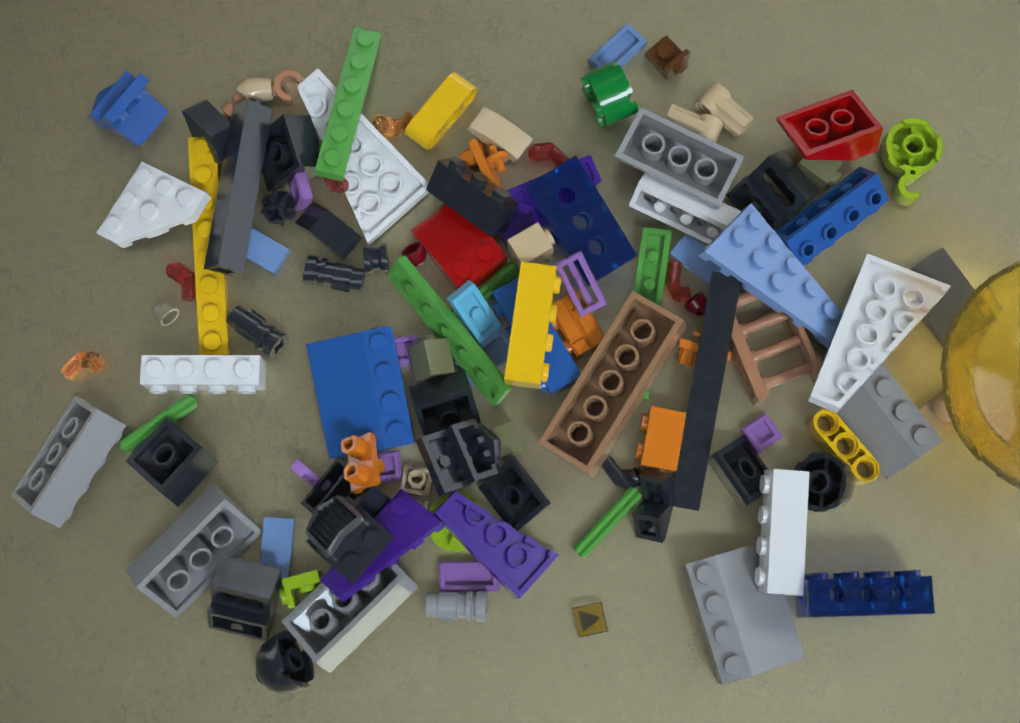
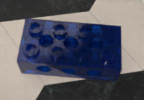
(589, 205)
(911, 594)

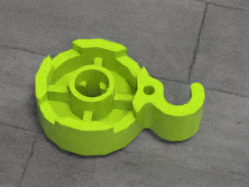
(910, 165)

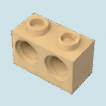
(531, 246)

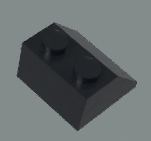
(290, 150)
(443, 402)
(172, 462)

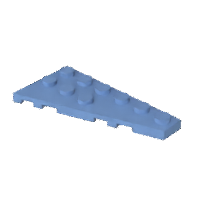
(773, 273)

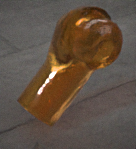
(392, 127)
(80, 361)

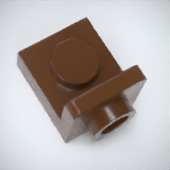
(668, 58)

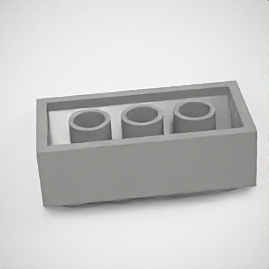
(679, 157)
(888, 423)
(68, 462)
(189, 551)
(335, 628)

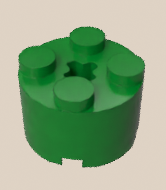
(610, 93)

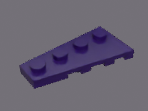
(525, 214)
(407, 523)
(502, 550)

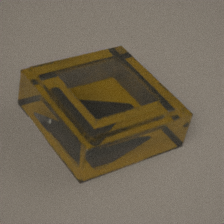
(590, 619)

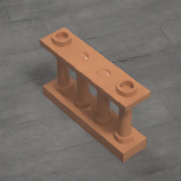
(747, 359)

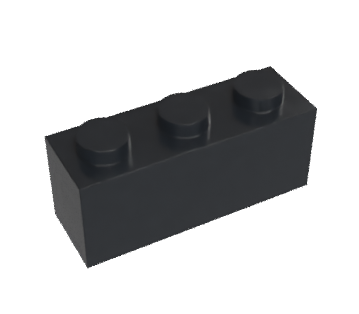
(472, 196)

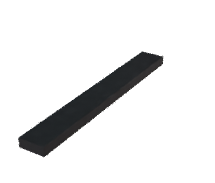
(705, 390)

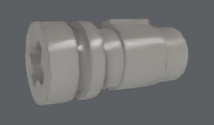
(452, 605)

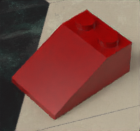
(833, 129)
(459, 248)

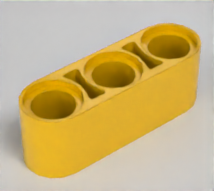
(441, 111)
(839, 431)

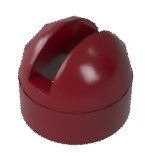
(415, 253)
(696, 304)

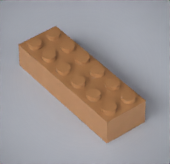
(613, 384)

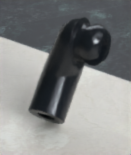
(621, 477)

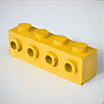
(530, 325)

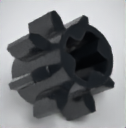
(278, 207)

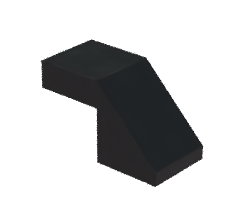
(208, 122)
(328, 230)
(654, 512)

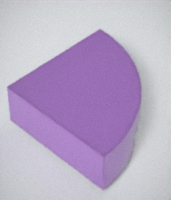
(305, 472)

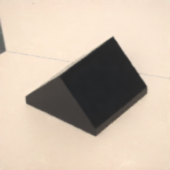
(739, 470)
(514, 494)

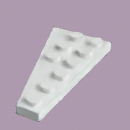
(378, 176)
(876, 319)

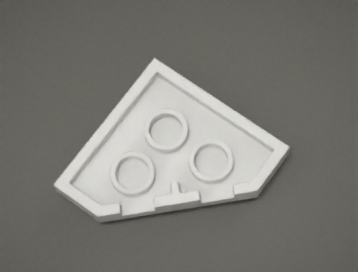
(151, 206)

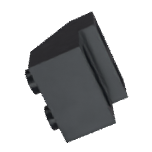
(759, 193)
(334, 484)
(248, 580)

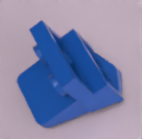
(128, 109)

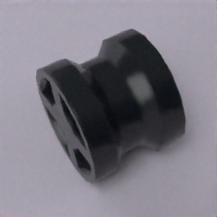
(376, 258)

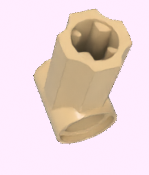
(719, 103)
(703, 124)

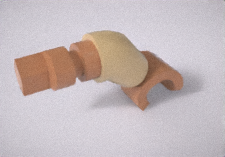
(263, 90)

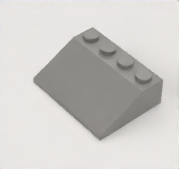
(740, 625)

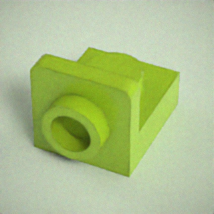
(303, 582)

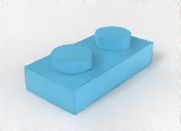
(474, 312)

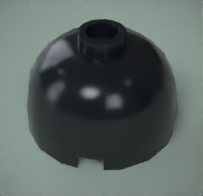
(829, 481)
(283, 665)

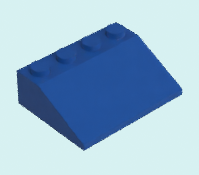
(361, 389)

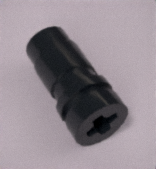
(337, 275)
(255, 329)

